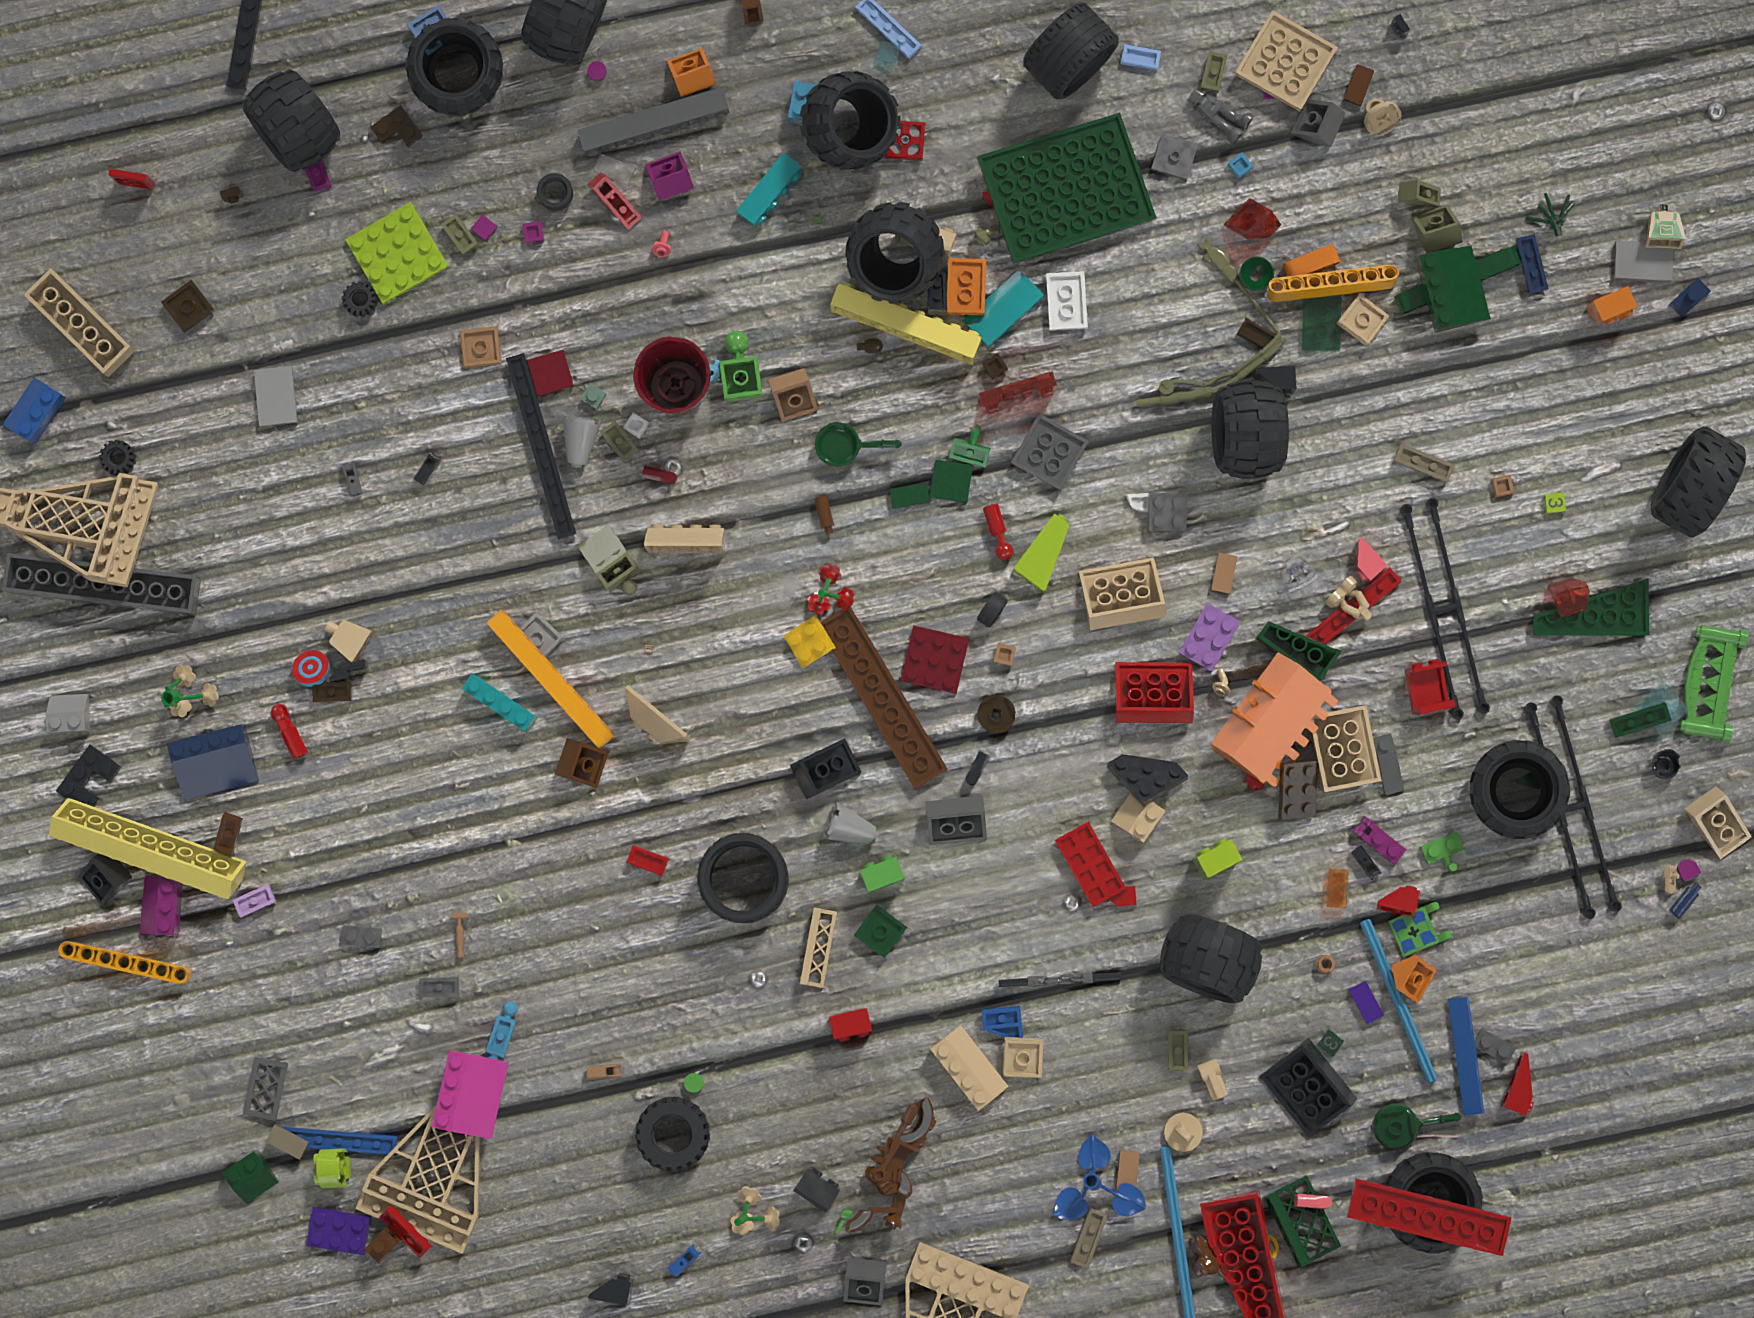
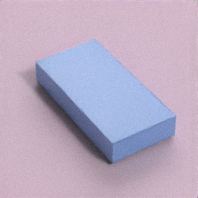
(1140, 57)

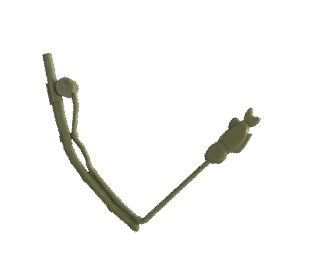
(1221, 260)

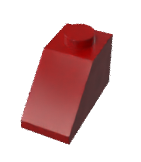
(1401, 901)

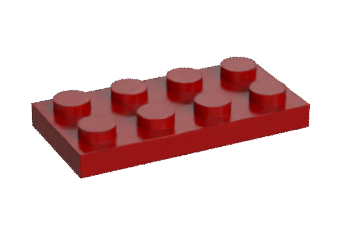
(1090, 864)

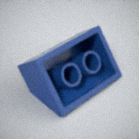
(34, 411)

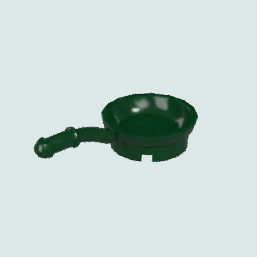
(839, 444)
(1398, 1126)

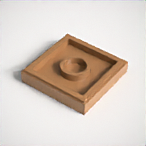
(480, 347)

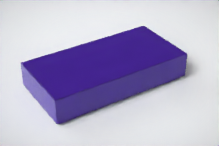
(1366, 1002)

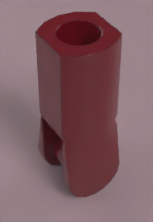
(659, 475)

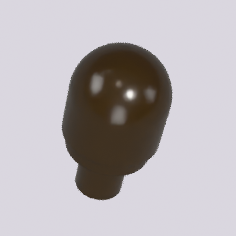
(871, 345)

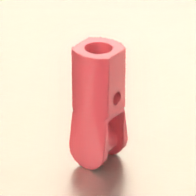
(1312, 1201)

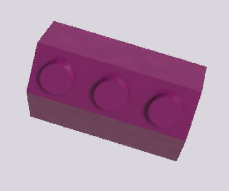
(161, 906)

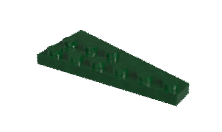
(1607, 614)

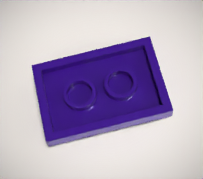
(338, 1231)

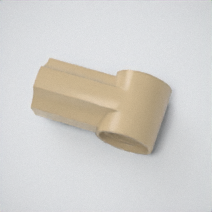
(1211, 1075)

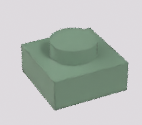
(593, 396)

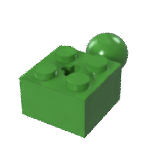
(731, 370)

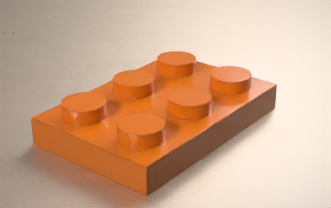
(966, 286)

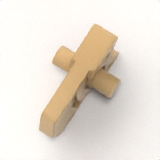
(1670, 875)

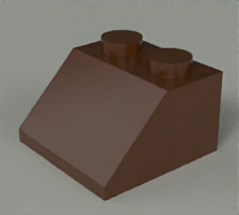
(581, 763)

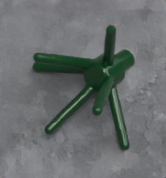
(1555, 221)

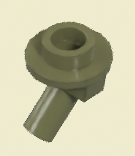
(982, 236)

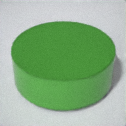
(693, 1082)

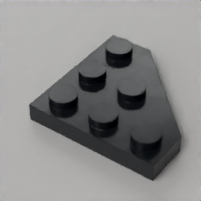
(1146, 777)

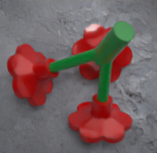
(819, 600)

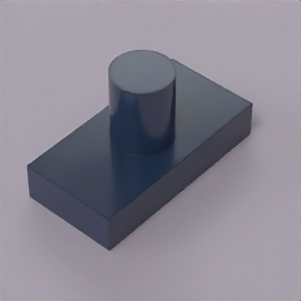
(1690, 297)

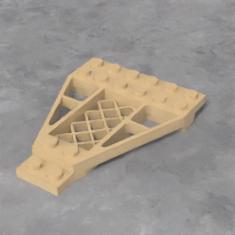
(118, 538)
(429, 1216)
(965, 1282)

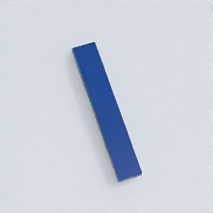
(1466, 1056)
(349, 1140)

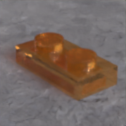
(1337, 888)

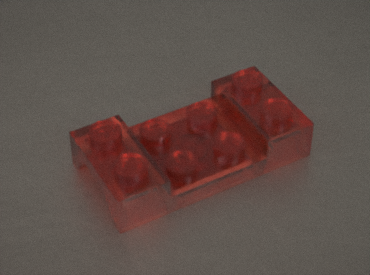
(1043, 385)

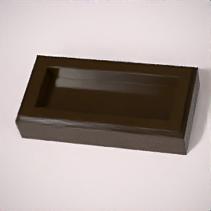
(1255, 333)

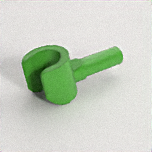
(846, 1214)

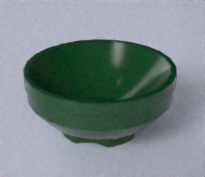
(1256, 264)

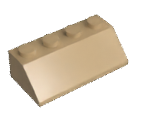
(969, 1067)

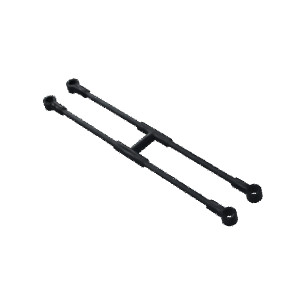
(1455, 606)
(1584, 803)

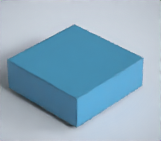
(1240, 165)

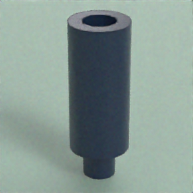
(1685, 900)

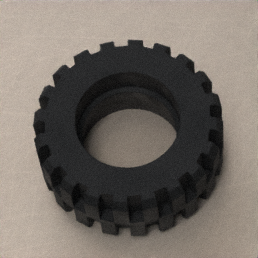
(646, 1134)

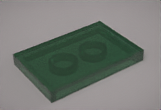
(1320, 325)

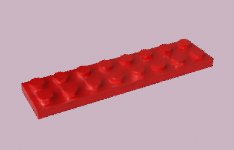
(1429, 1217)

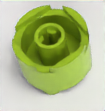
(332, 1168)

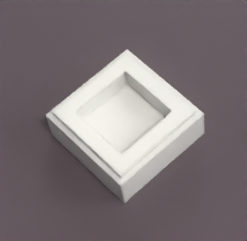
(636, 425)

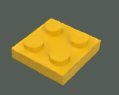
(809, 641)

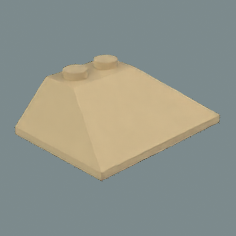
(652, 720)

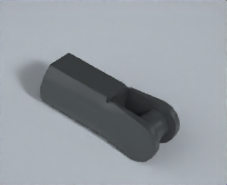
(352, 481)

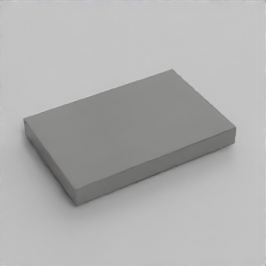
(1638, 262)
(275, 396)

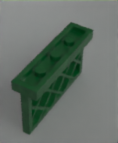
(1287, 1229)

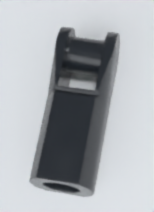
(425, 471)
(977, 768)
(1364, 859)

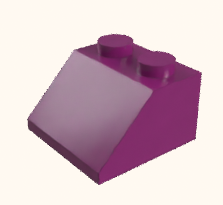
(669, 176)

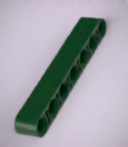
(1487, 268)

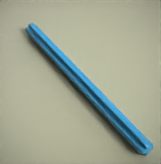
(1398, 1001)
(1177, 1232)

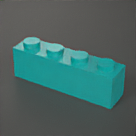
(769, 190)
(499, 702)

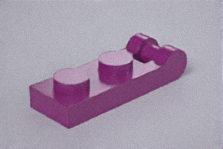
(1379, 840)

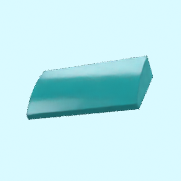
(1005, 308)

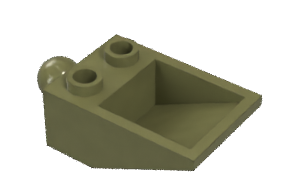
(609, 559)

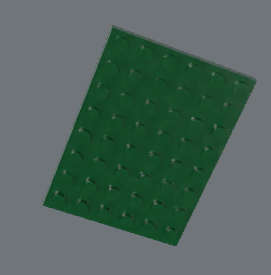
(1066, 188)

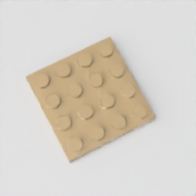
(1286, 60)

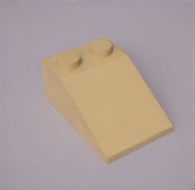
(1718, 822)

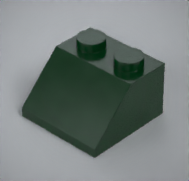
(250, 1176)

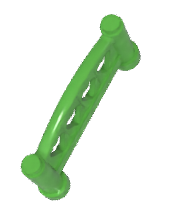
(1726, 642)

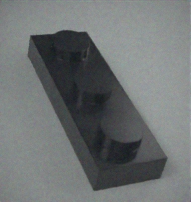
(938, 296)

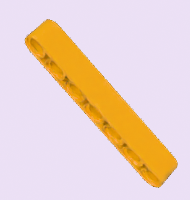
(1340, 278)
(116, 960)

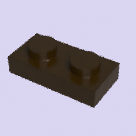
(332, 692)

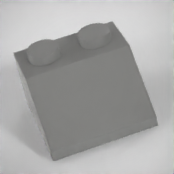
(68, 714)

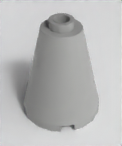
(579, 438)
(848, 826)

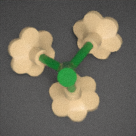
(743, 1222)

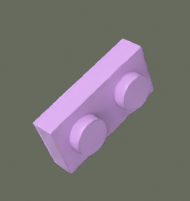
(254, 900)

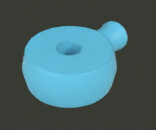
(717, 373)

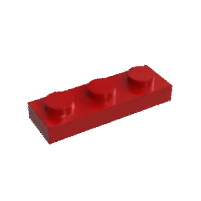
(405, 1231)

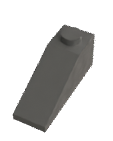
(1388, 764)

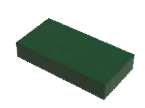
(909, 496)

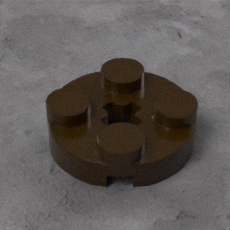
(1000, 704)

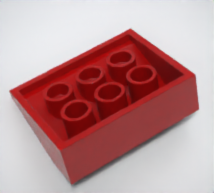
(1154, 692)

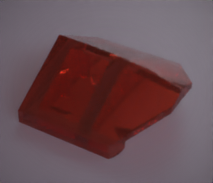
(1569, 596)

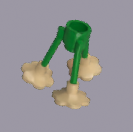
(180, 704)

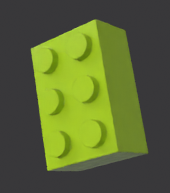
(1217, 859)

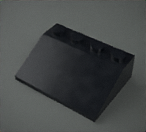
(1308, 1087)

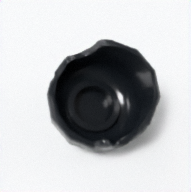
(1665, 764)

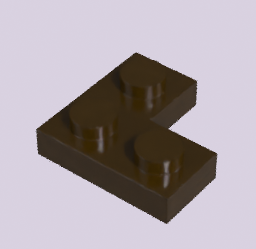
(397, 122)

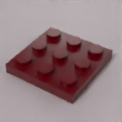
(935, 659)

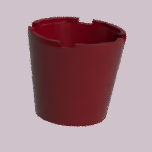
(670, 361)

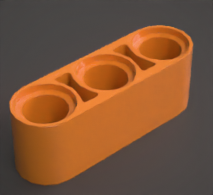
(1313, 261)

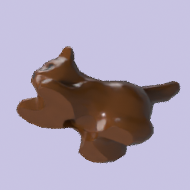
(1205, 1261)

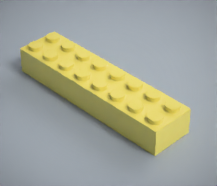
(906, 323)

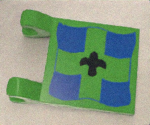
(1417, 933)

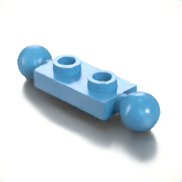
(502, 1031)

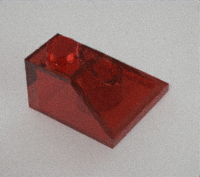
(1253, 221)

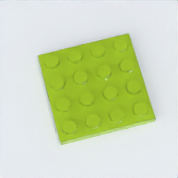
(397, 253)

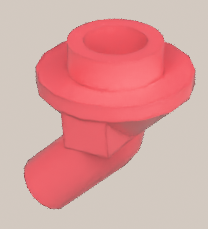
(661, 248)

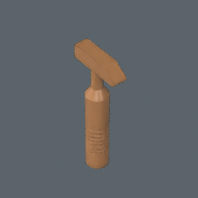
(459, 933)

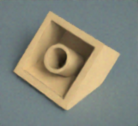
(1136, 819)

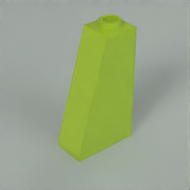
(1041, 556)

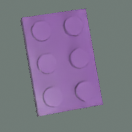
(1209, 637)

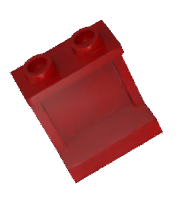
(1427, 687)

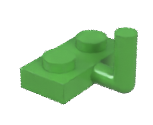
(1442, 849)

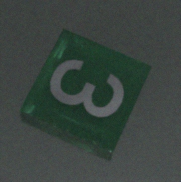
(1330, 1042)

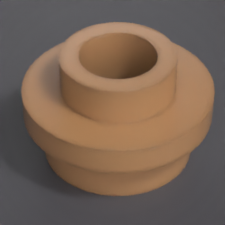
(1329, 959)

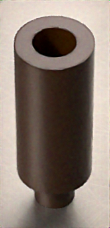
(824, 514)

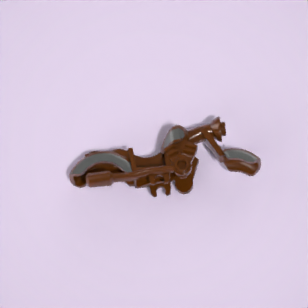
(890, 1176)

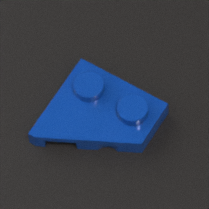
(1003, 1021)

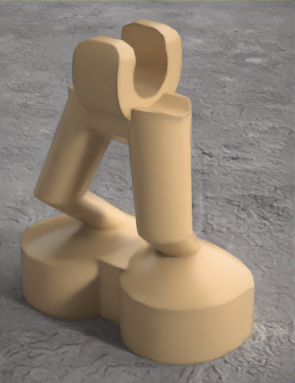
(1345, 589)

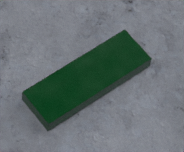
(1640, 719)

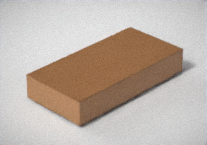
(1224, 573)
(1128, 1167)

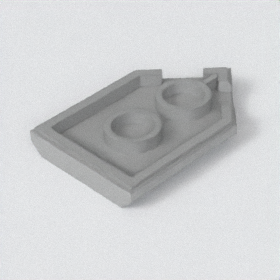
(541, 635)

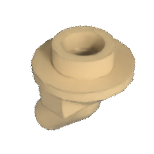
(1221, 688)

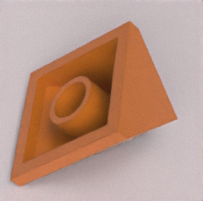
(1413, 977)

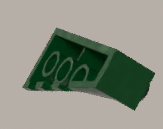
(1308, 653)

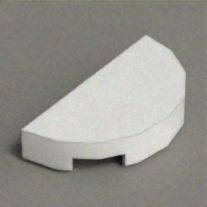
(1138, 501)

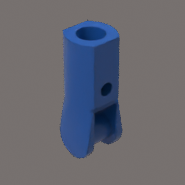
(682, 1263)

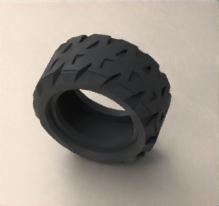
(1698, 482)

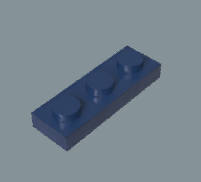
(1531, 264)

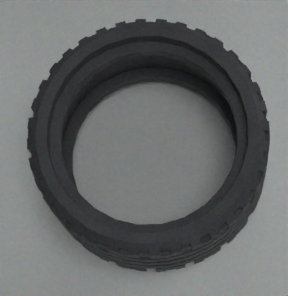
(1070, 51)
(706, 867)

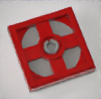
(909, 142)

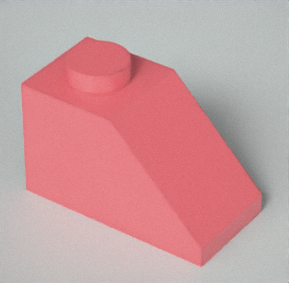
(1367, 561)

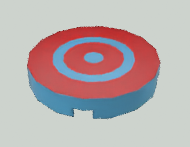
(311, 668)

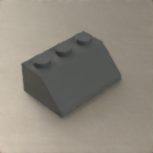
(956, 820)

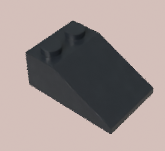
(825, 768)
(817, 1189)

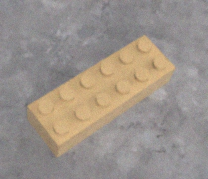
(79, 322)

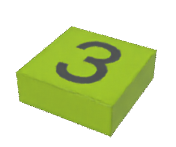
(1555, 503)

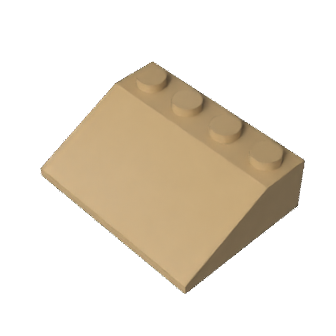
(685, 539)
(1122, 593)
(1345, 750)

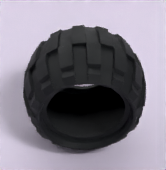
(561, 28)
(454, 35)
(291, 120)
(876, 120)
(878, 274)
(1250, 429)
(1552, 781)
(1211, 958)
(1450, 1172)

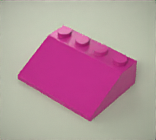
(470, 1094)

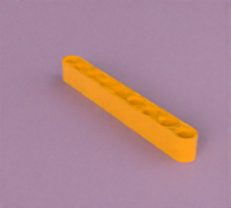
(550, 678)

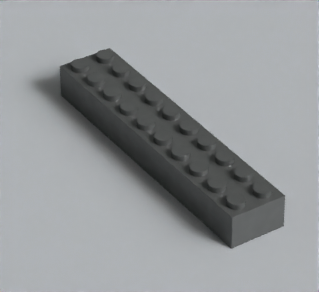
(145, 591)

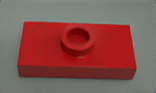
(647, 860)

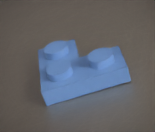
(429, 17)

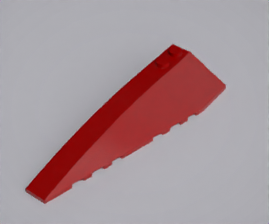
(1243, 1250)

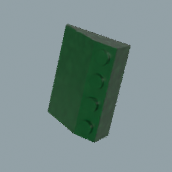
(1452, 288)

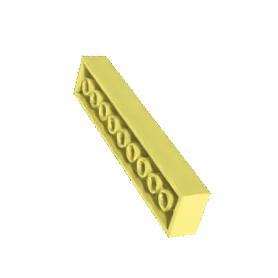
(147, 848)

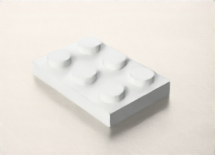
(1066, 301)

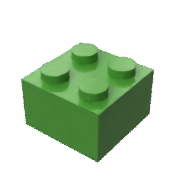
(882, 874)

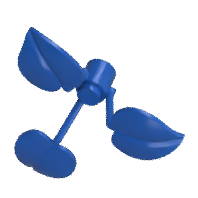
(1094, 1155)

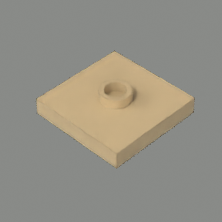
(1362, 319)
(1023, 1057)

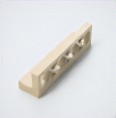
(810, 950)

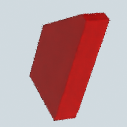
(1125, 898)

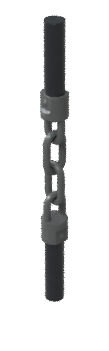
(1032, 981)

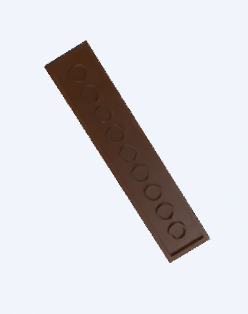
(883, 698)

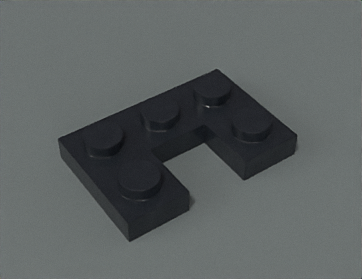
(89, 762)

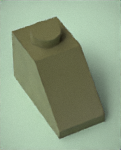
(1419, 194)

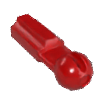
(997, 529)
(288, 731)

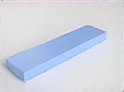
(888, 27)

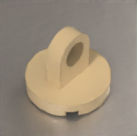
(1381, 116)
(1183, 1132)

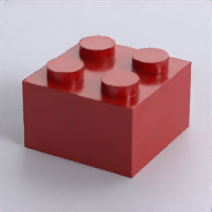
(850, 1024)

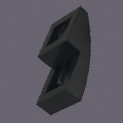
(344, 673)

